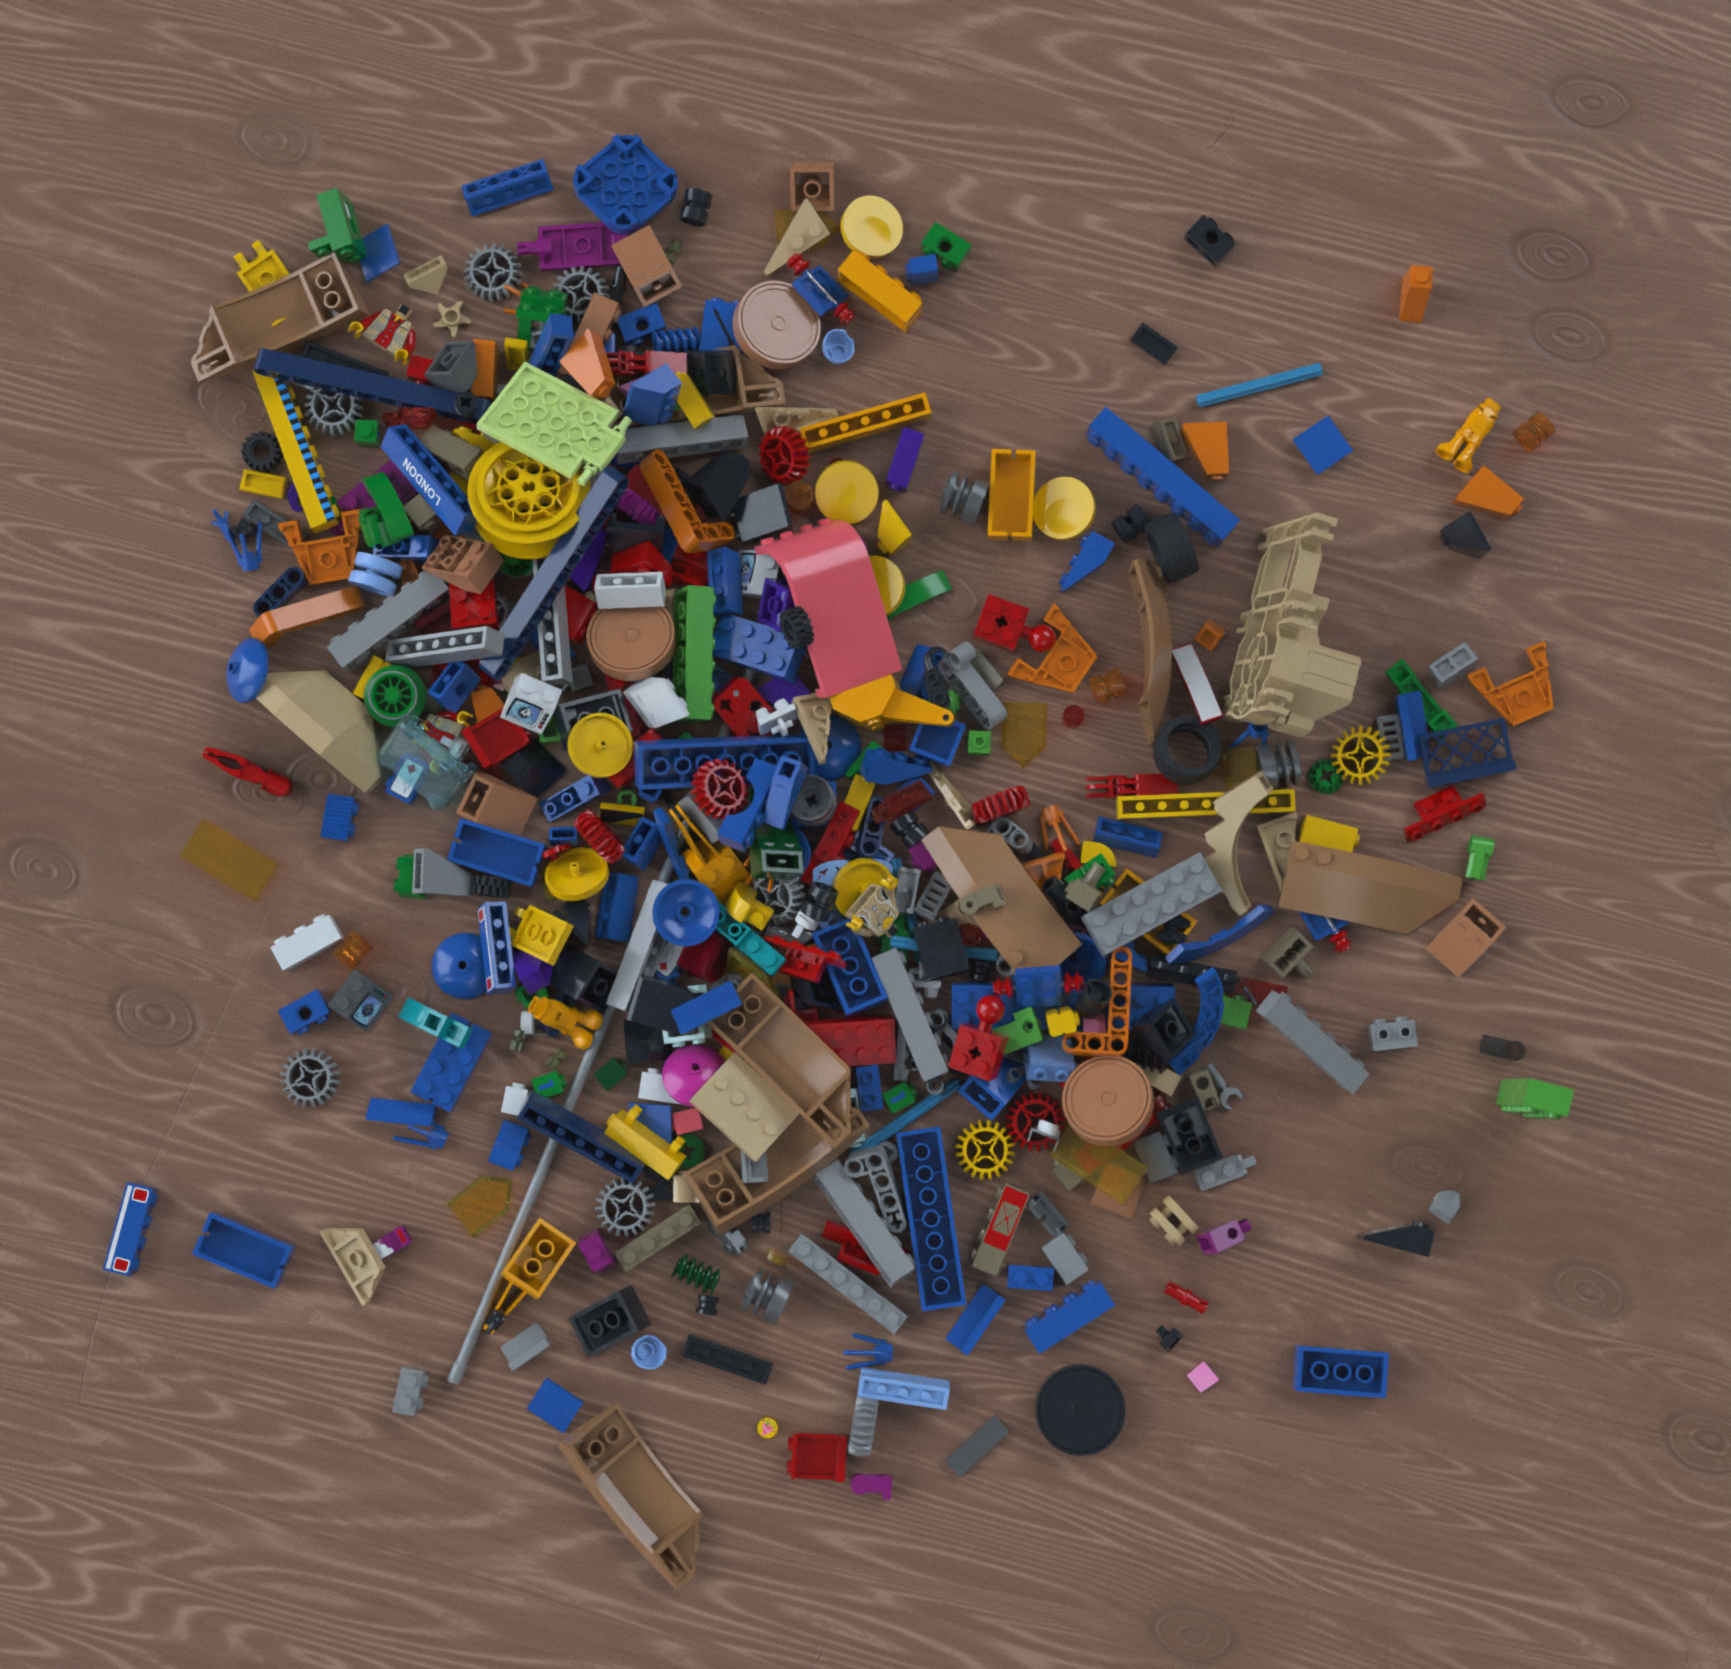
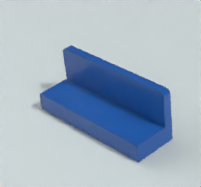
(725, 577)
(913, 678)
(1412, 723)
(617, 907)
(706, 1007)
(975, 1319)

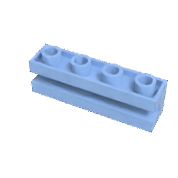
(903, 1388)

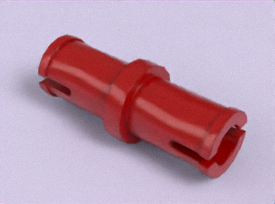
(1186, 1297)

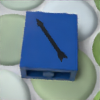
(717, 325)

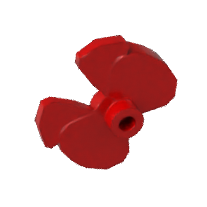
(552, 853)

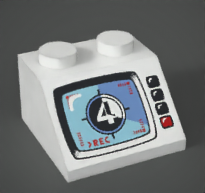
(755, 570)
(530, 703)

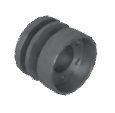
(964, 497)
(1282, 764)
(819, 814)
(767, 1296)

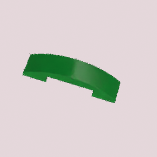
(389, 506)
(922, 591)
(1405, 682)

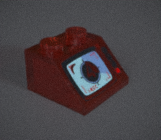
(1258, 990)

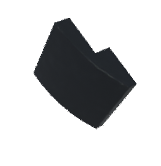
(712, 371)

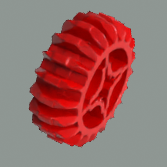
(784, 449)
(708, 785)
(1000, 805)
(599, 836)
(1021, 1107)

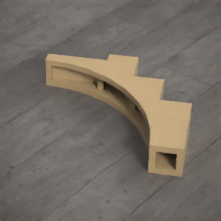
(1224, 836)

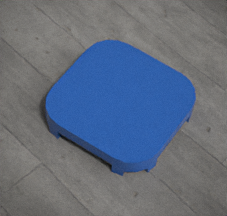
(625, 184)

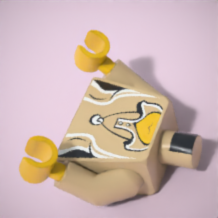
(875, 910)

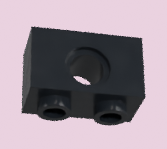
(1215, 252)

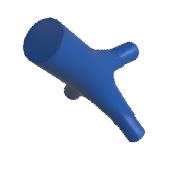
(220, 521)

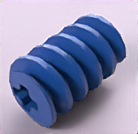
(676, 340)

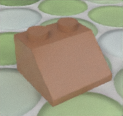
(813, 182)

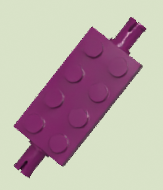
(573, 246)
(359, 498)

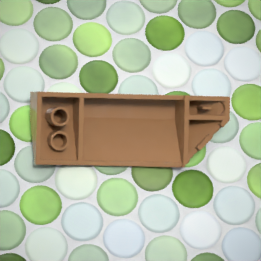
(313, 299)

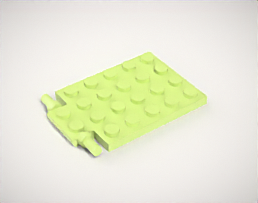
(555, 423)

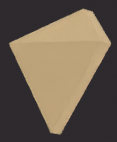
(427, 276)

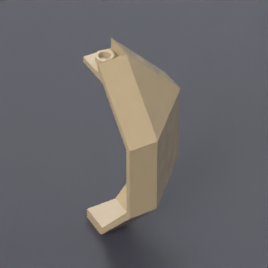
(327, 721)

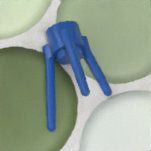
(247, 559)
(1253, 731)
(435, 1137)
(881, 1352)

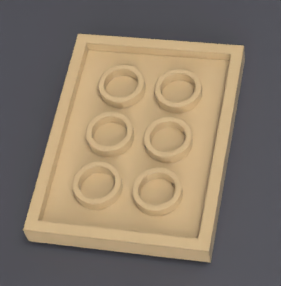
(744, 1107)

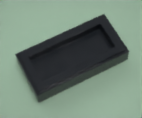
(1153, 344)

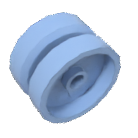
(375, 573)

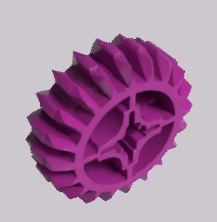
(636, 509)

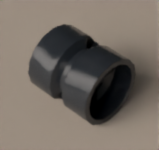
(697, 203)
(1130, 524)
(909, 829)
(820, 901)
(1093, 998)

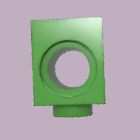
(979, 743)

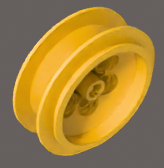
(501, 521)

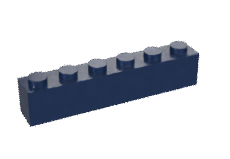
(579, 1136)

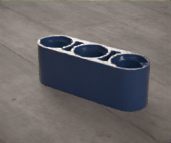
(282, 582)
(868, 838)

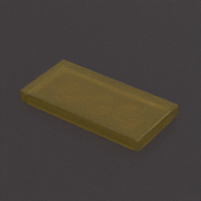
(229, 860)
(1100, 1166)

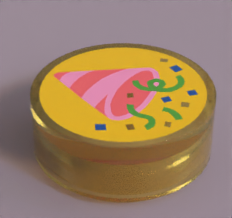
(776, 1256)
(767, 1427)

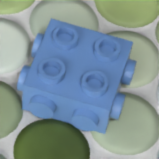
(1047, 1060)

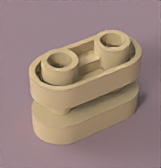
(1159, 1219)

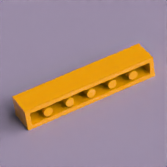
(866, 422)

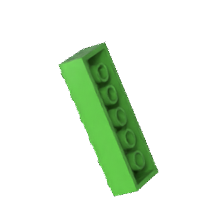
(693, 653)
(1534, 1098)

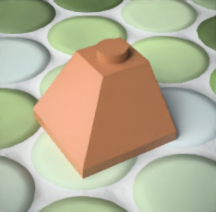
(1105, 1202)

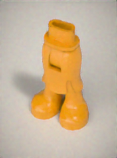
(1471, 434)
(564, 1019)

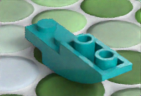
(749, 942)
(435, 1023)

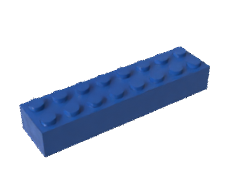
(1161, 477)
(675, 761)
(931, 1218)

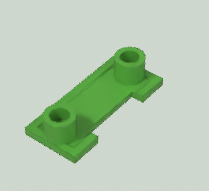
(1019, 1032)

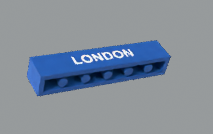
(429, 479)

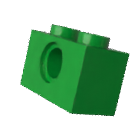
(939, 236)

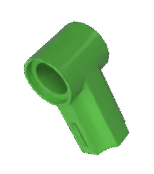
(1479, 852)

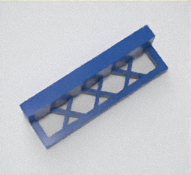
(508, 189)

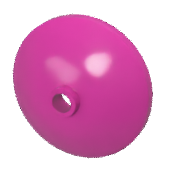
(681, 1080)

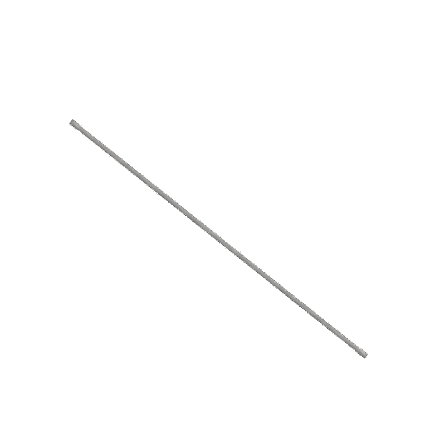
(461, 1363)

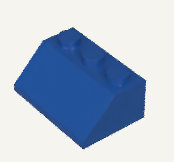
(653, 397)

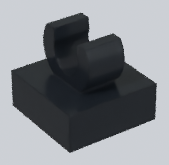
(1170, 1338)

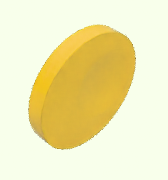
(872, 226)
(846, 491)
(1064, 508)
(889, 582)
(600, 745)
(576, 874)
(854, 880)

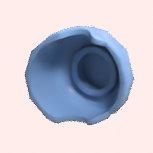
(838, 346)
(648, 1352)

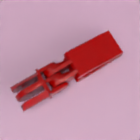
(650, 361)
(272, 782)
(1141, 785)

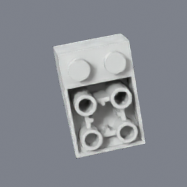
(656, 701)

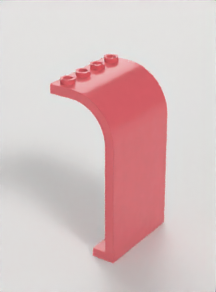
(839, 592)

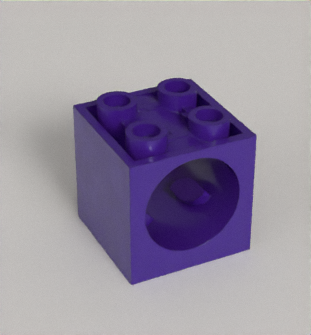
(775, 599)

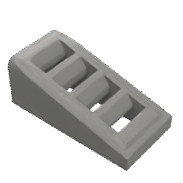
(1398, 735)
(940, 885)

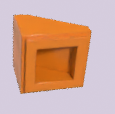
(1210, 635)

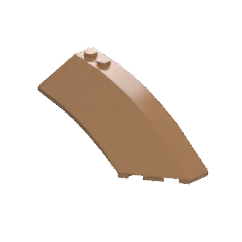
(753, 390)
(1157, 642)
(1364, 888)
(1028, 926)
(789, 1058)
(790, 1163)
(636, 1492)

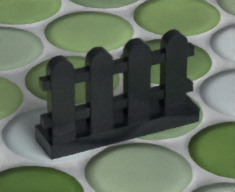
(1186, 972)

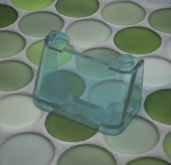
(424, 763)

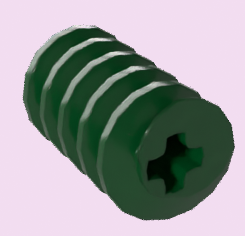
(697, 1274)

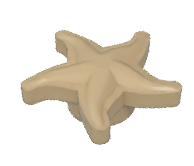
(451, 318)

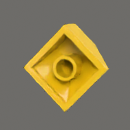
(892, 531)

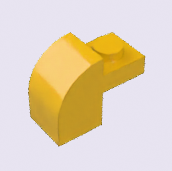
(1092, 849)
(745, 907)

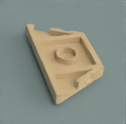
(356, 1259)

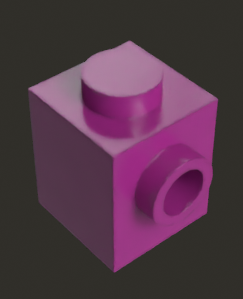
(922, 858)

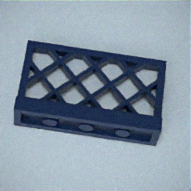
(1470, 771)

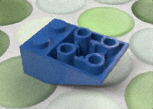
(992, 1095)

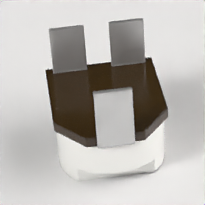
(805, 923)

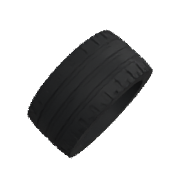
(1171, 547)
(1177, 772)

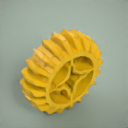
(1360, 745)
(971, 1163)

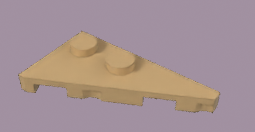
(802, 234)
(793, 417)
(815, 719)
(953, 798)
(1276, 840)

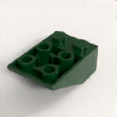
(776, 853)

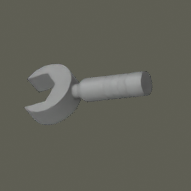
(1222, 1085)

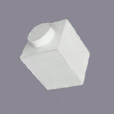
(514, 1098)

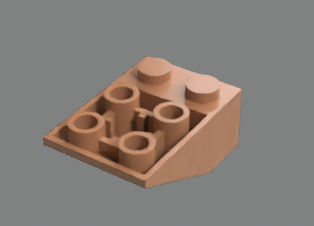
(646, 266)
(464, 563)
(496, 804)
(1465, 937)

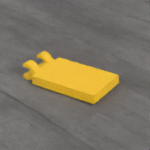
(261, 270)
(540, 934)

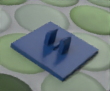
(380, 253)
(1322, 445)
(656, 1118)
(555, 1405)

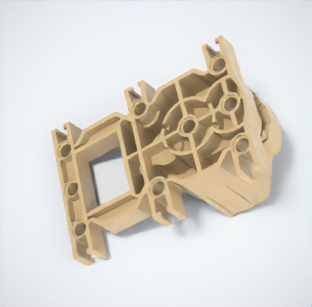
(1280, 666)

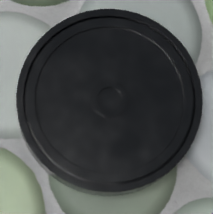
(1080, 1409)

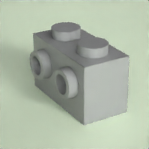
(1392, 1035)
(409, 1390)

